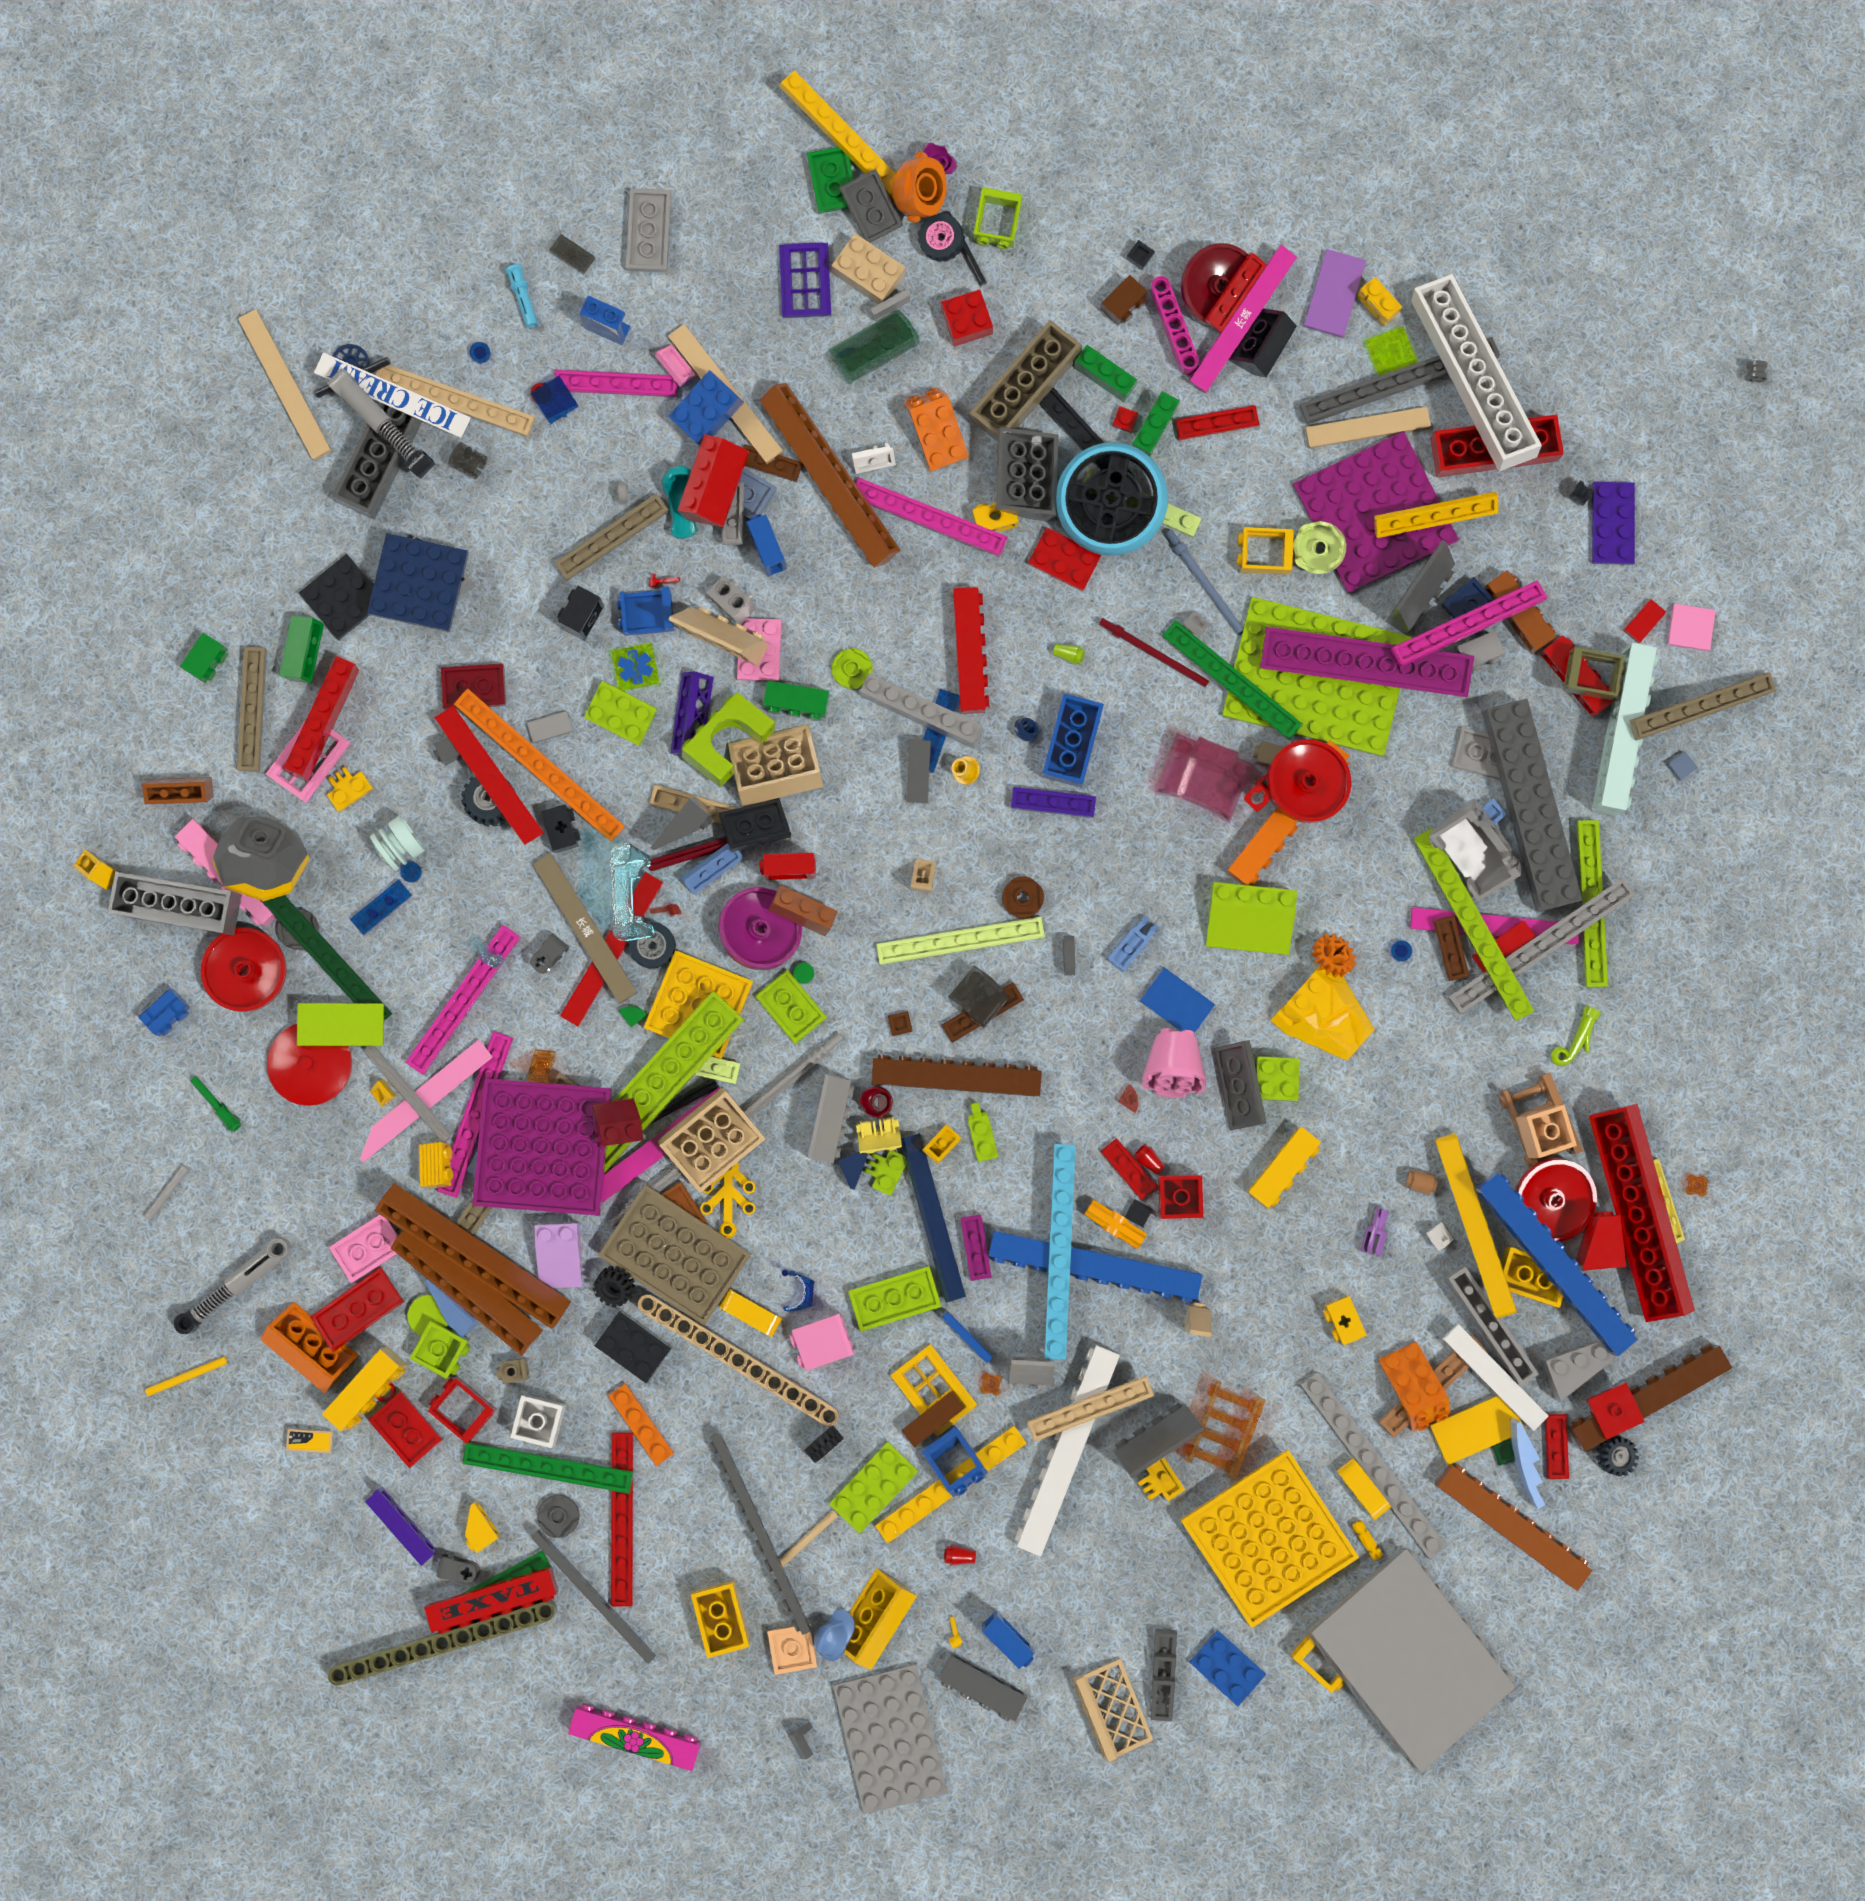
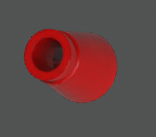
(1148, 1158)
(958, 1555)

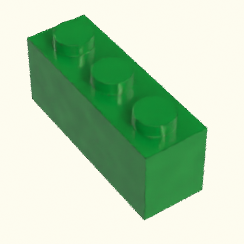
(1105, 373)
(1156, 423)
(301, 649)
(796, 700)

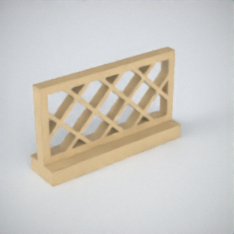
(1095, 1717)

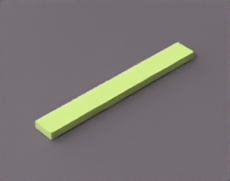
(960, 940)

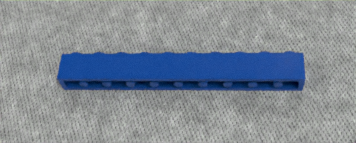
(1556, 1264)
(1099, 1266)

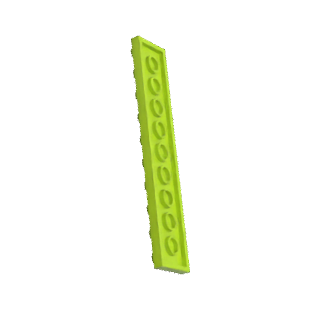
(677, 1062)

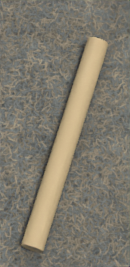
(813, 1533)

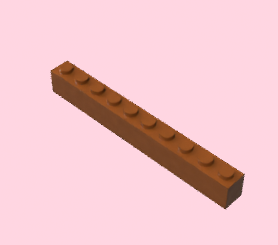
(829, 475)
(472, 1256)

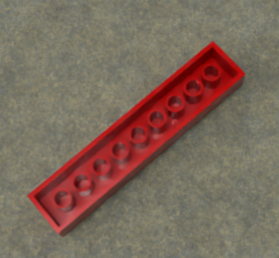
(1643, 1213)

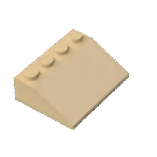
(721, 634)
(776, 767)
(711, 1140)

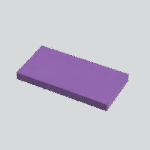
(1334, 293)

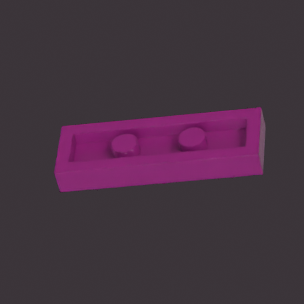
(976, 1247)

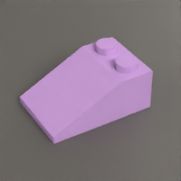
(559, 1255)

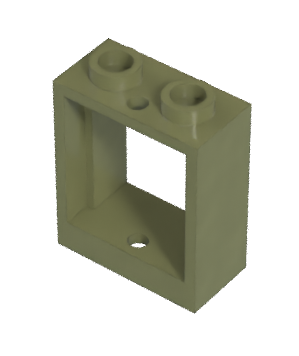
(1573, 668)

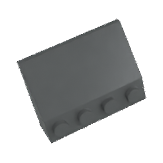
(1027, 473)
(1422, 589)
(1158, 1439)

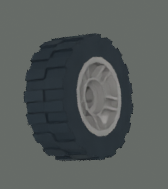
(660, 955)

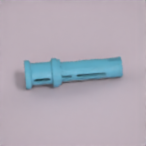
(519, 287)

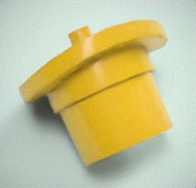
(966, 770)

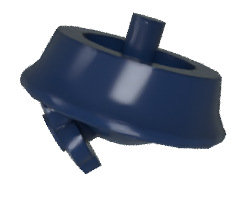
(1026, 729)

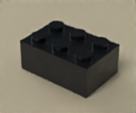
(633, 1346)

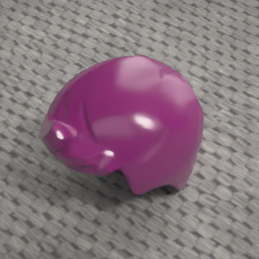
(941, 154)

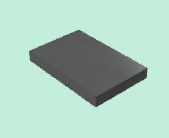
(871, 206)

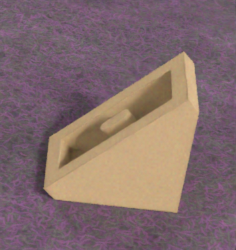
(923, 876)

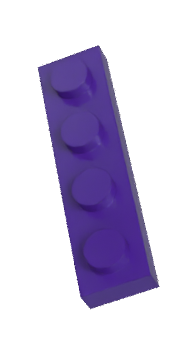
(1053, 802)

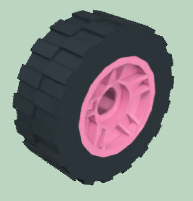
(947, 227)

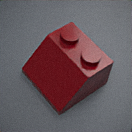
(617, 1122)

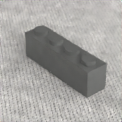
(982, 1687)

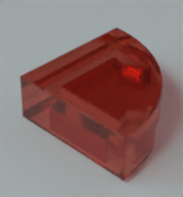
(1129, 1099)

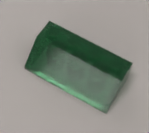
(874, 346)

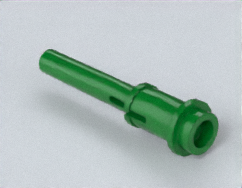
(224, 1114)

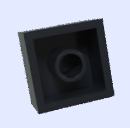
(580, 612)

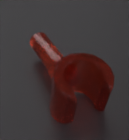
(673, 909)

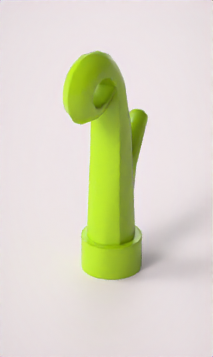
(1581, 1038)

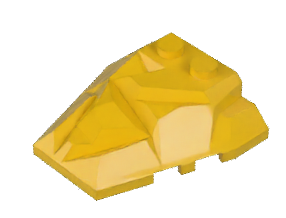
(1325, 1015)

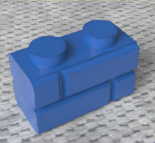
(165, 1012)

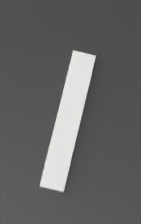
(1495, 1377)

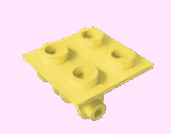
(879, 1139)

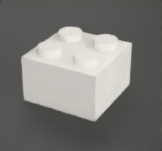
(538, 1420)

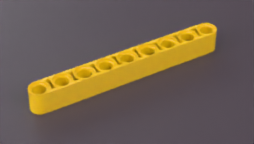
(1476, 1226)

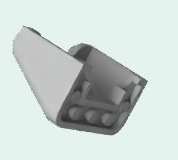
(1477, 849)

